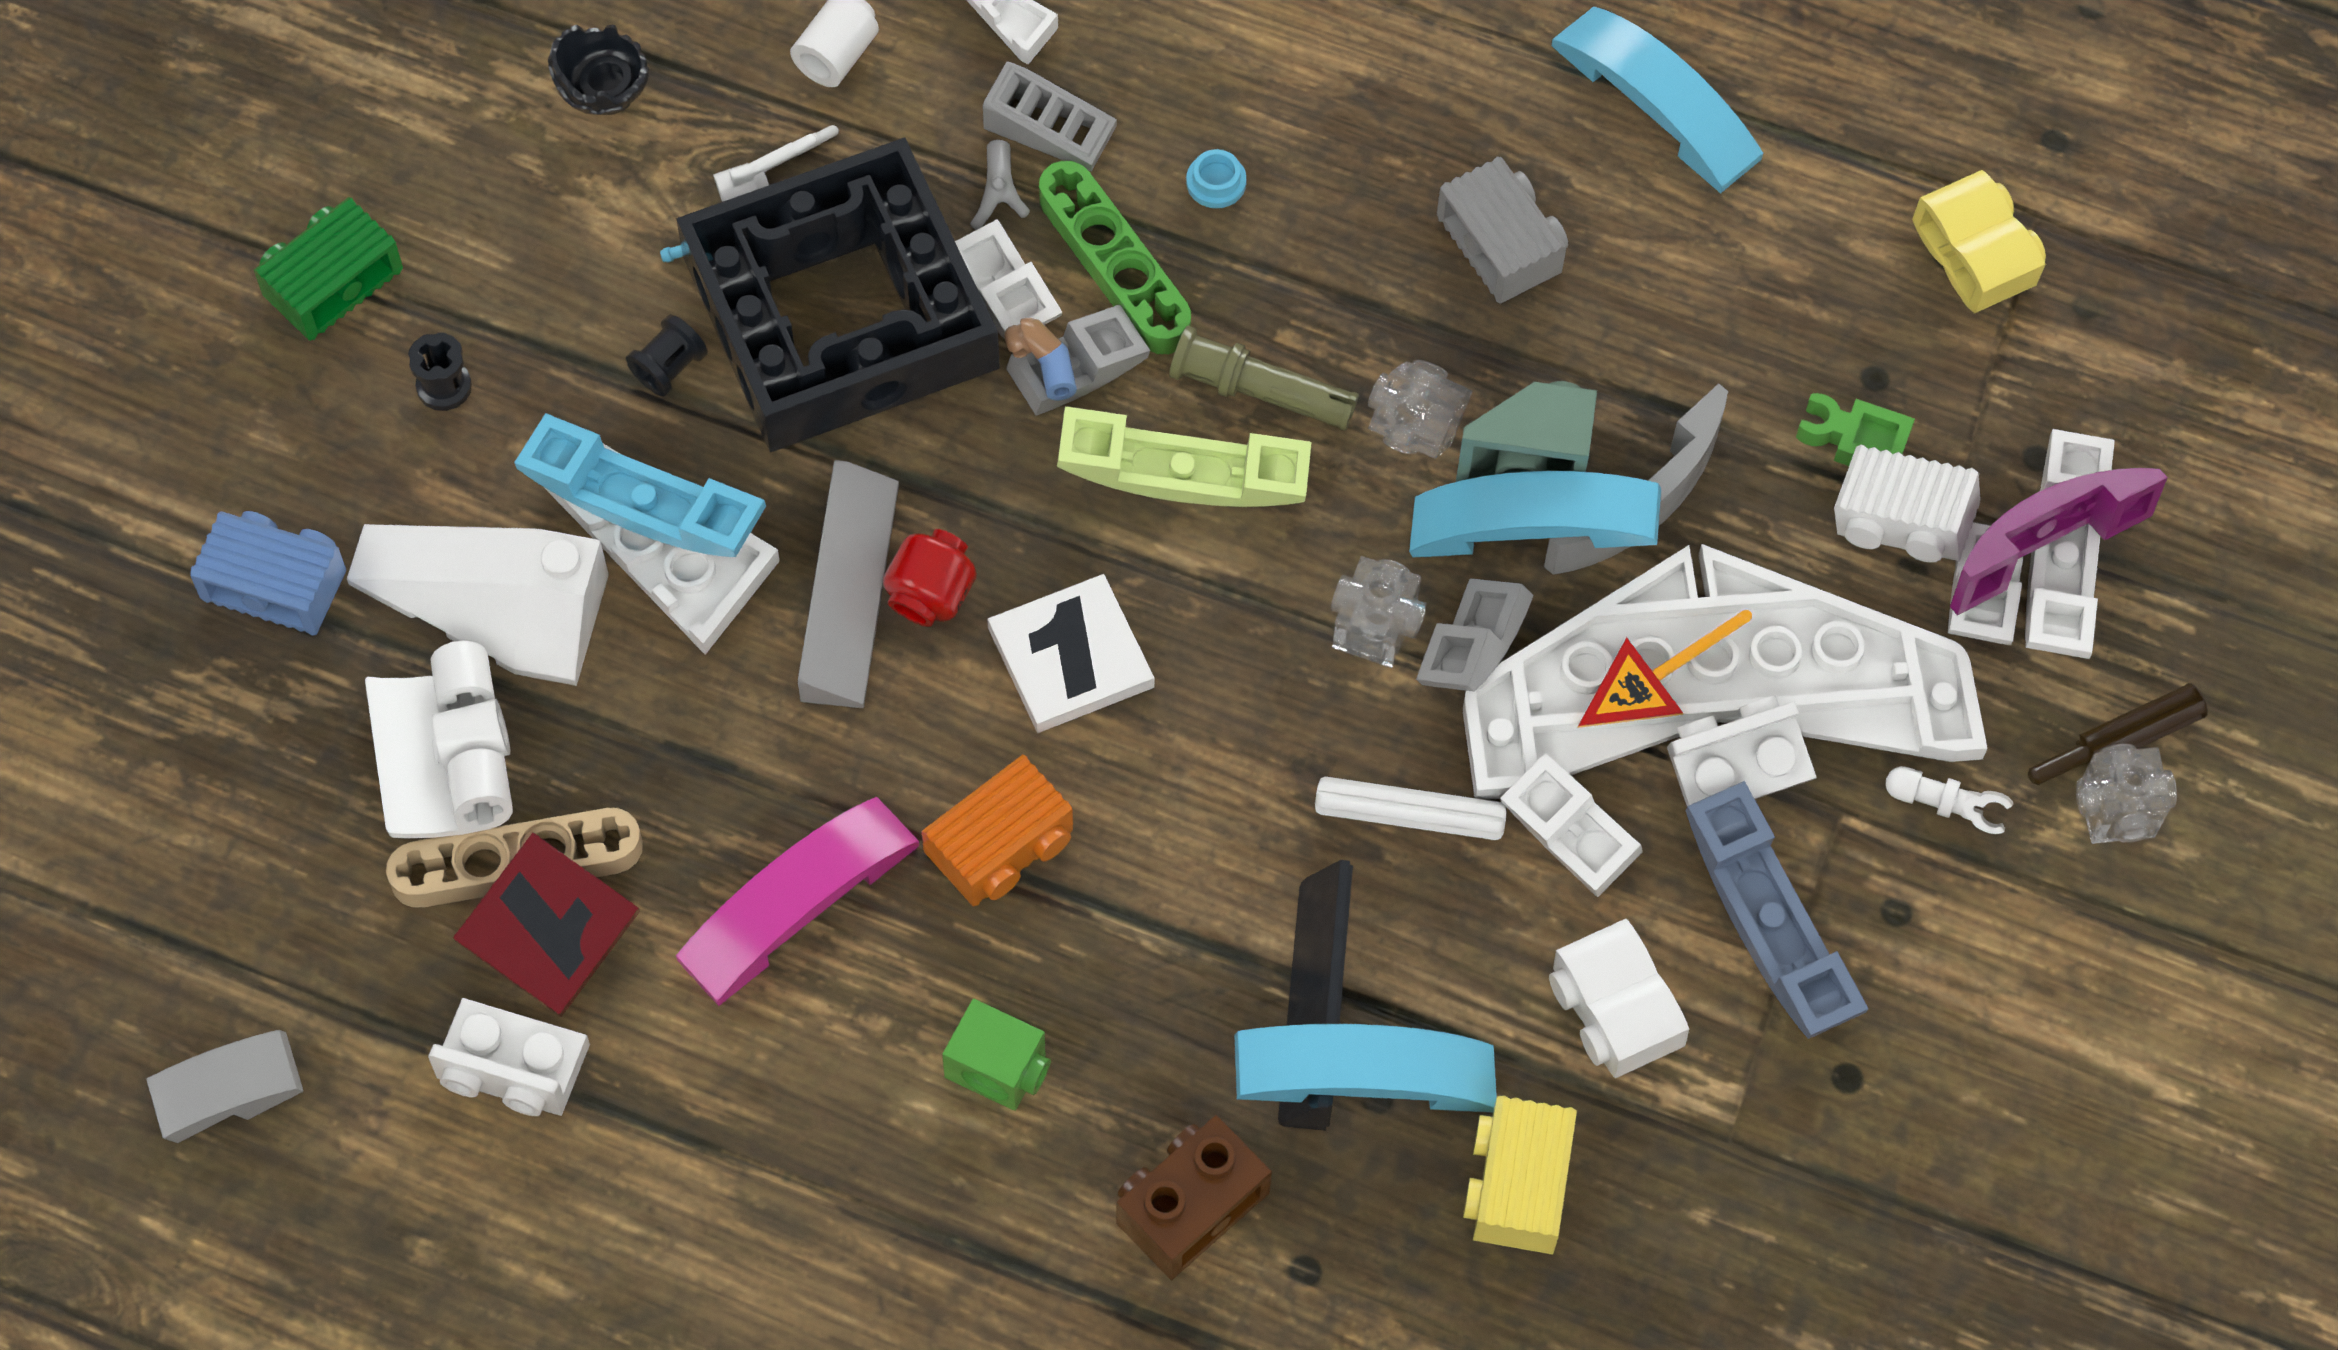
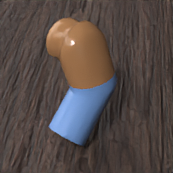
(1051, 353)

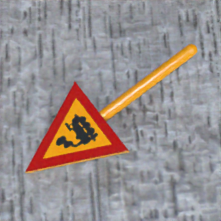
(1635, 691)

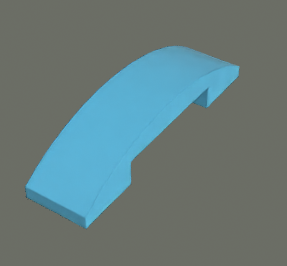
(1666, 89)
(637, 495)
(1535, 506)
(1365, 1062)

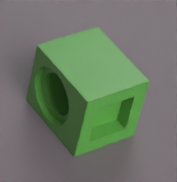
(996, 1055)

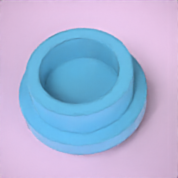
(1216, 179)

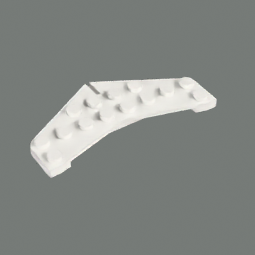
(1843, 664)

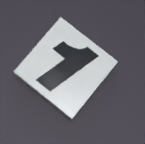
(1070, 653)

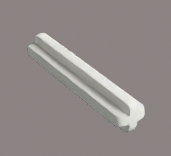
(1410, 808)

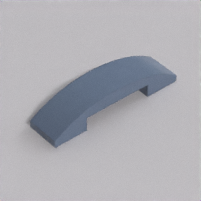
(1769, 914)

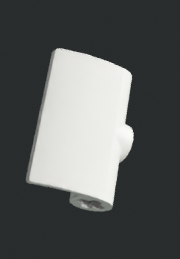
(441, 747)

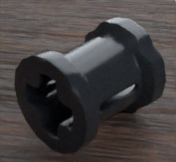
(666, 355)
(443, 366)

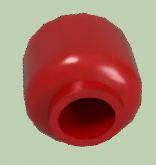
(929, 577)

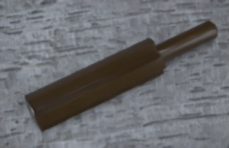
(2135, 727)

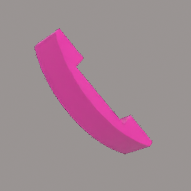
(791, 893)

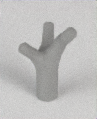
(998, 185)

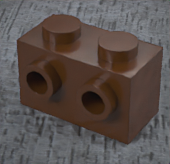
(1191, 1195)

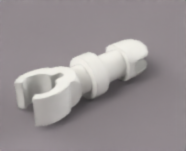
(1910, 785)

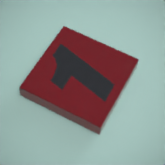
(546, 924)

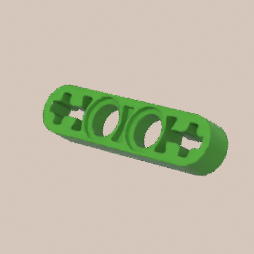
(1119, 254)

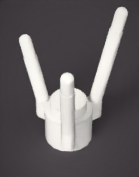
(752, 176)

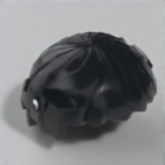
(597, 69)

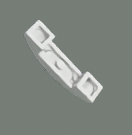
(2064, 572)

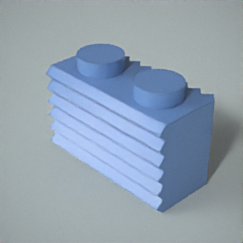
(269, 571)

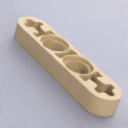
(506, 843)

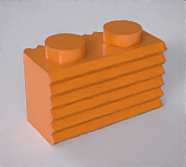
(999, 832)

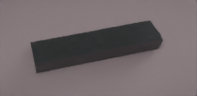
(1318, 973)

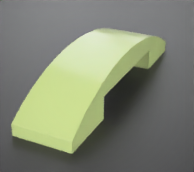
(1183, 467)

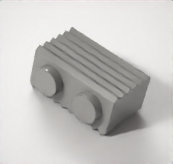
(1502, 229)

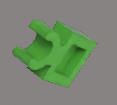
(1864, 426)

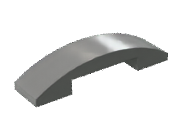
(1691, 448)

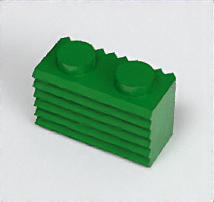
(328, 267)

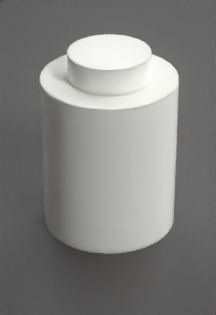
(835, 40)

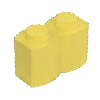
(1979, 240)

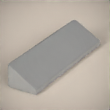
(847, 587)

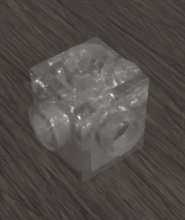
(1418, 408)
(1377, 610)
(2125, 794)

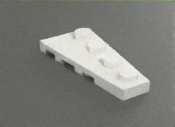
(690, 587)

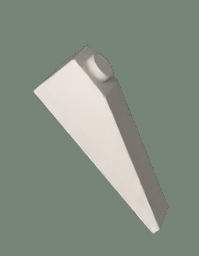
(508, 589)

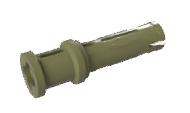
(1235, 371)

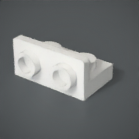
(1758, 749)
(509, 1058)

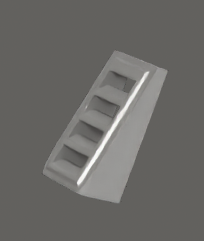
(1035, 91)

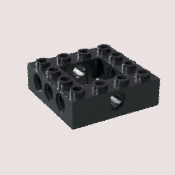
(811, 219)

